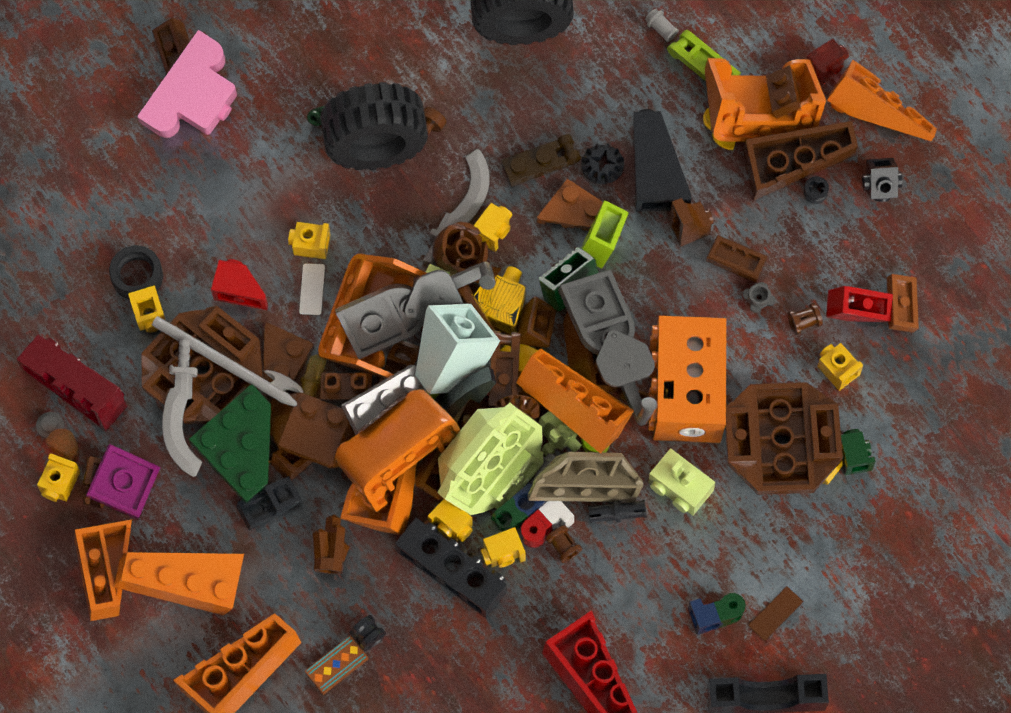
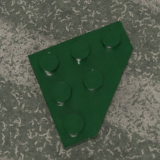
(238, 443)

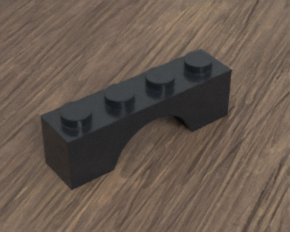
(789, 695)

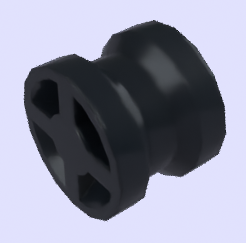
(367, 633)

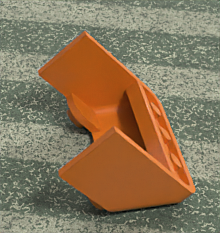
(362, 277)

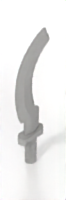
(472, 201)
(174, 410)

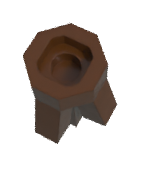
(330, 547)

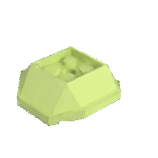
(490, 459)

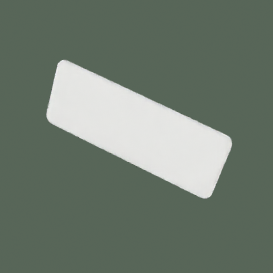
(312, 289)

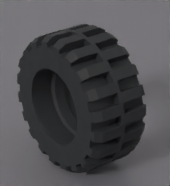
(521, 19)
(373, 126)

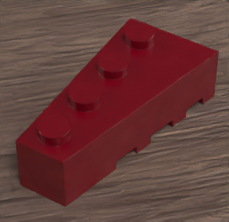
(73, 381)

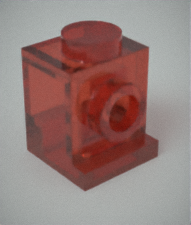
(828, 60)

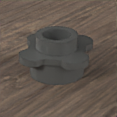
(760, 289)

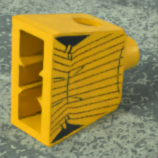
(504, 302)

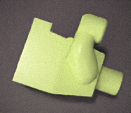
(558, 434)

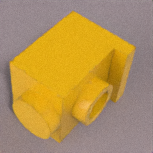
(494, 225)
(313, 247)
(146, 301)
(839, 374)
(61, 488)
(451, 521)
(503, 549)

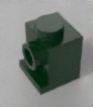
(856, 453)

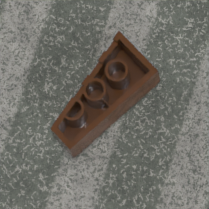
(794, 155)

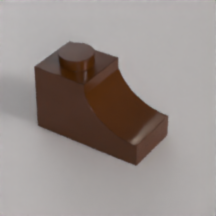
(689, 221)

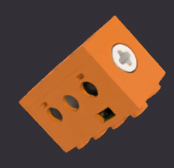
(692, 361)

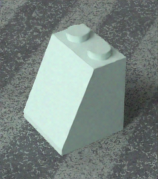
(452, 346)

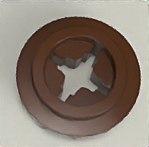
(524, 403)

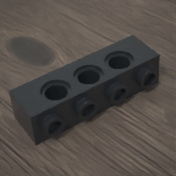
(481, 599)

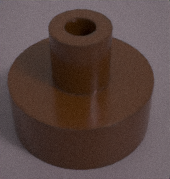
(434, 120)

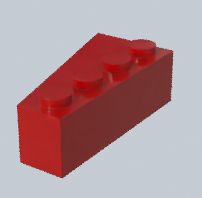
(587, 668)

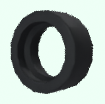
(135, 253)

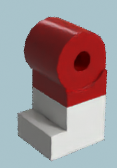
(544, 522)

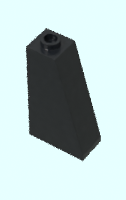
(656, 164)

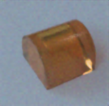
(63, 444)

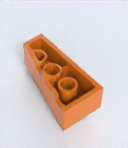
(574, 400)
(187, 579)
(240, 668)

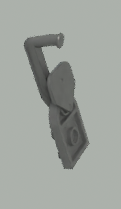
(601, 311)
(380, 319)

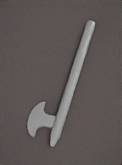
(275, 389)

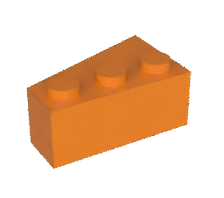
(98, 556)

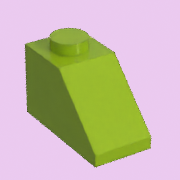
(604, 232)

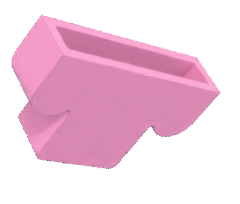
(191, 91)

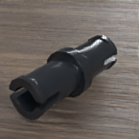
(617, 511)

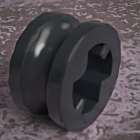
(817, 182)

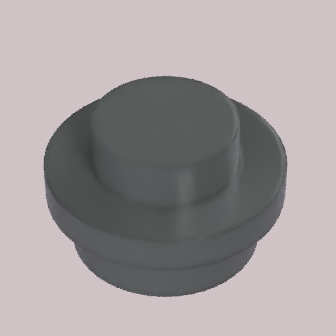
(48, 423)

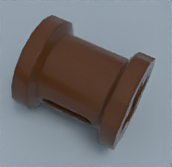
(811, 313)
(564, 544)

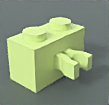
(681, 482)

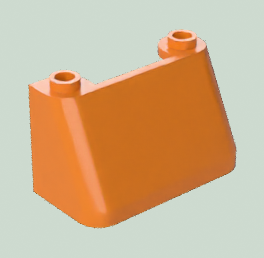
(742, 104)
(395, 444)

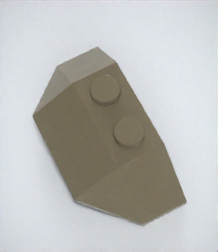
(587, 478)

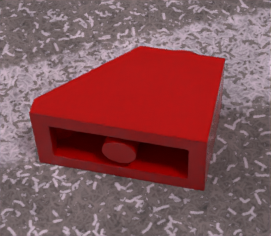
(236, 285)
(859, 305)

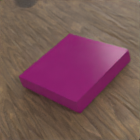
(123, 481)

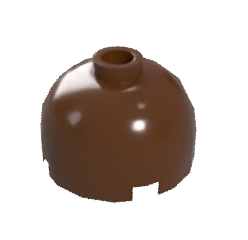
(459, 248)

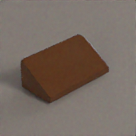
(171, 41)
(537, 323)

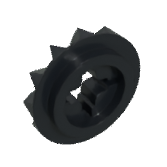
(610, 172)

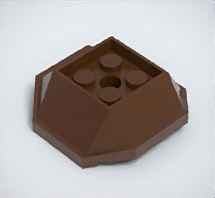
(218, 386)
(790, 411)

